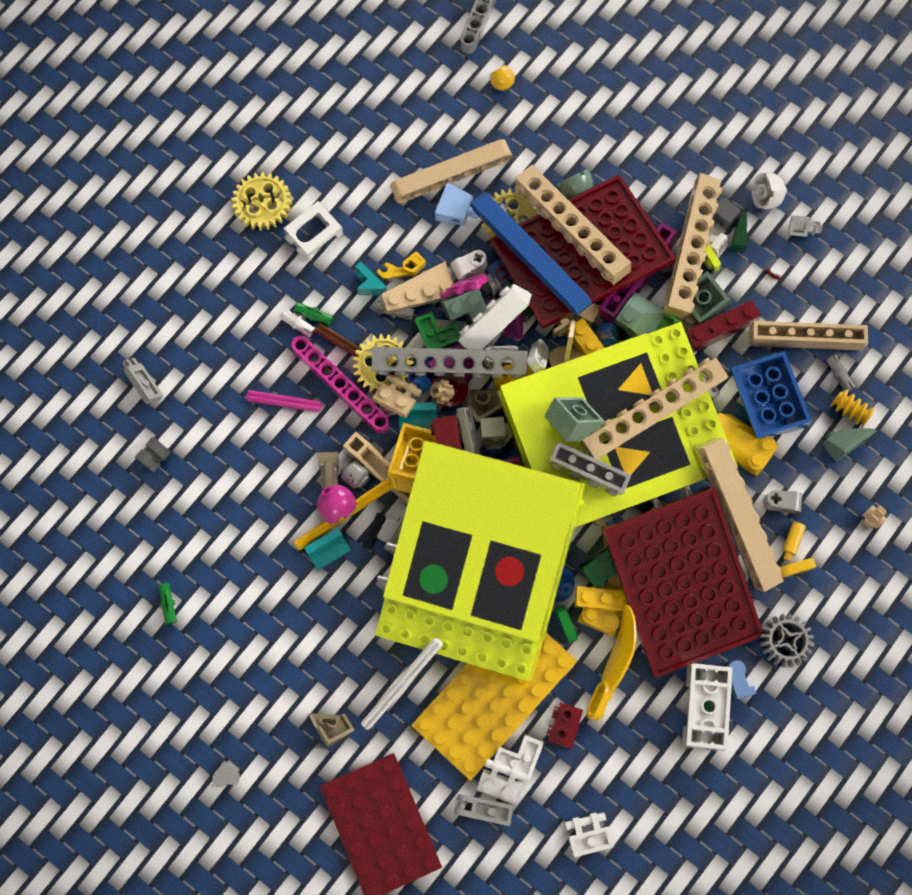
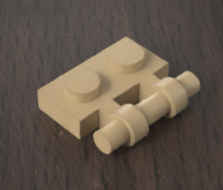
(394, 400)

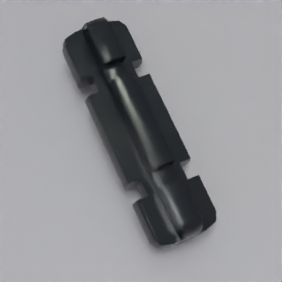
(374, 531)

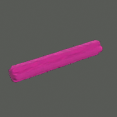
(283, 401)

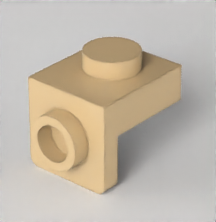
(562, 327)

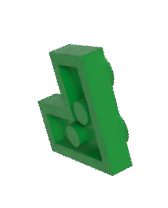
(435, 337)

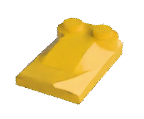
(747, 450)
(407, 456)
(603, 620)

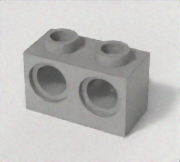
(493, 431)

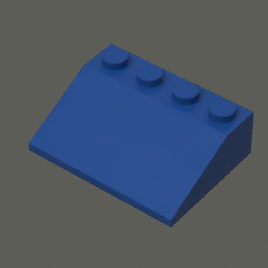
(771, 396)

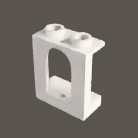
(305, 249)

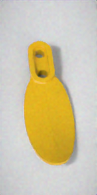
(616, 666)

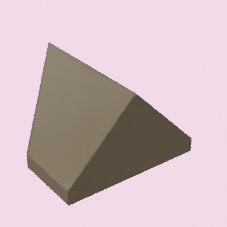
(484, 403)
(331, 727)

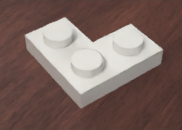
(526, 757)

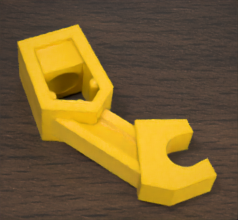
(393, 272)

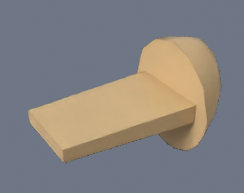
(565, 353)

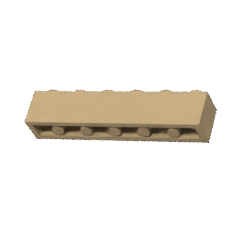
(808, 335)

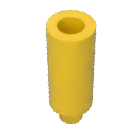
(793, 540)

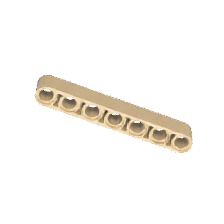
(451, 171)

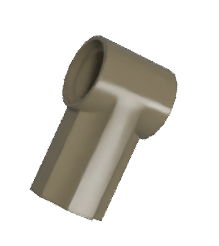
(329, 468)

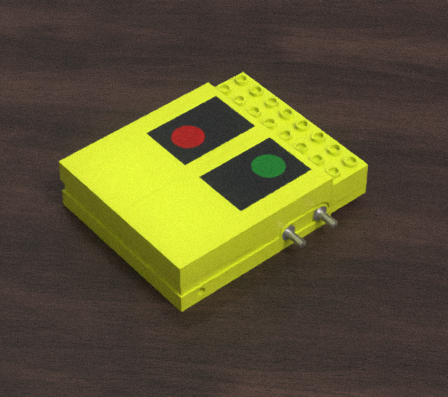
(479, 559)

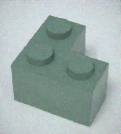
(467, 303)

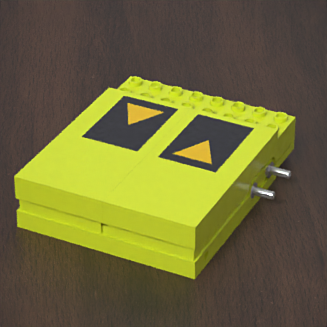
(611, 381)

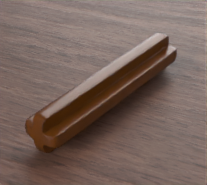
(337, 339)

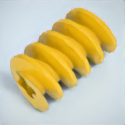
(852, 407)

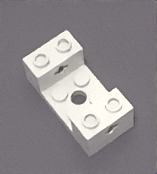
(706, 728)

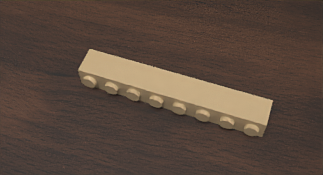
(740, 514)

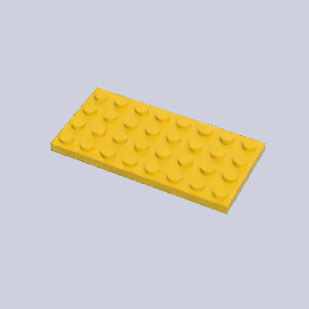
(487, 707)

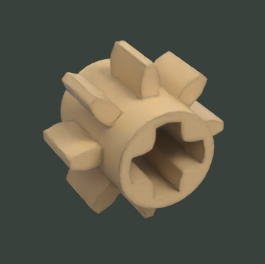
(442, 391)
(874, 517)

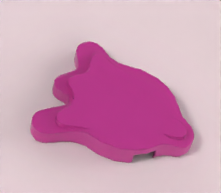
(469, 283)

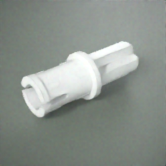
(297, 322)

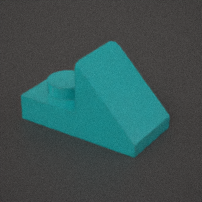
(372, 284)

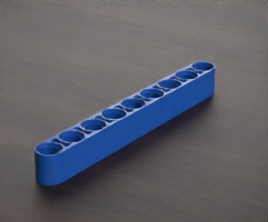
(531, 254)

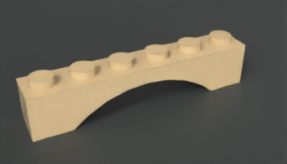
(368, 456)

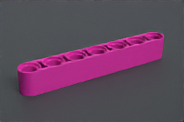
(337, 376)

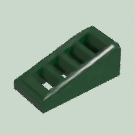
(739, 239)

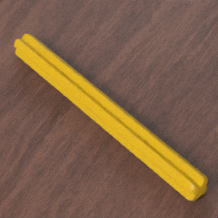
(362, 502)

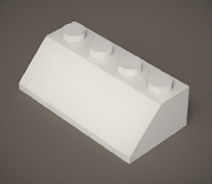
(495, 318)

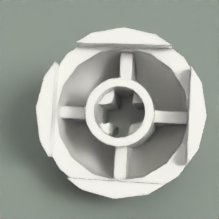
(769, 191)

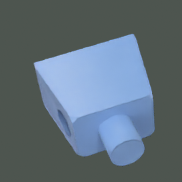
(454, 206)

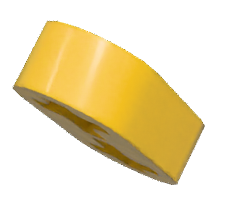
(798, 567)

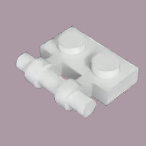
(500, 786)
(590, 841)

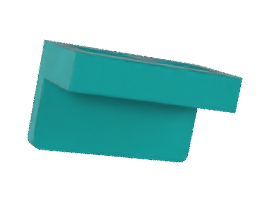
(420, 415)
(327, 549)

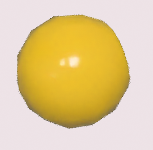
(502, 78)

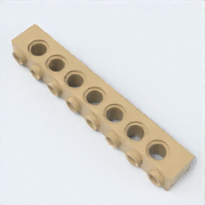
(711, 188)
(611, 272)
(715, 375)

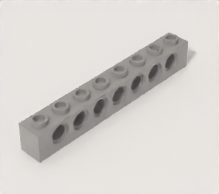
(381, 354)

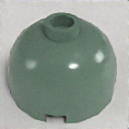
(575, 184)

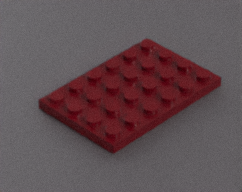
(380, 826)

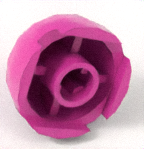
(335, 502)

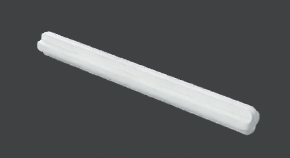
(402, 683)

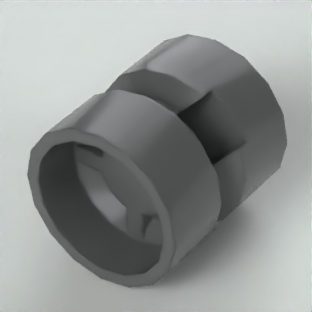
(152, 455)

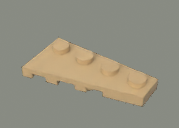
(418, 290)

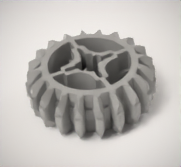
(783, 634)

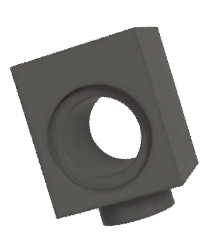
(726, 213)

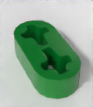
(566, 624)

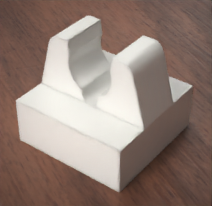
(718, 243)

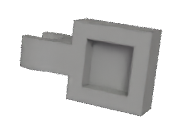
(801, 226)

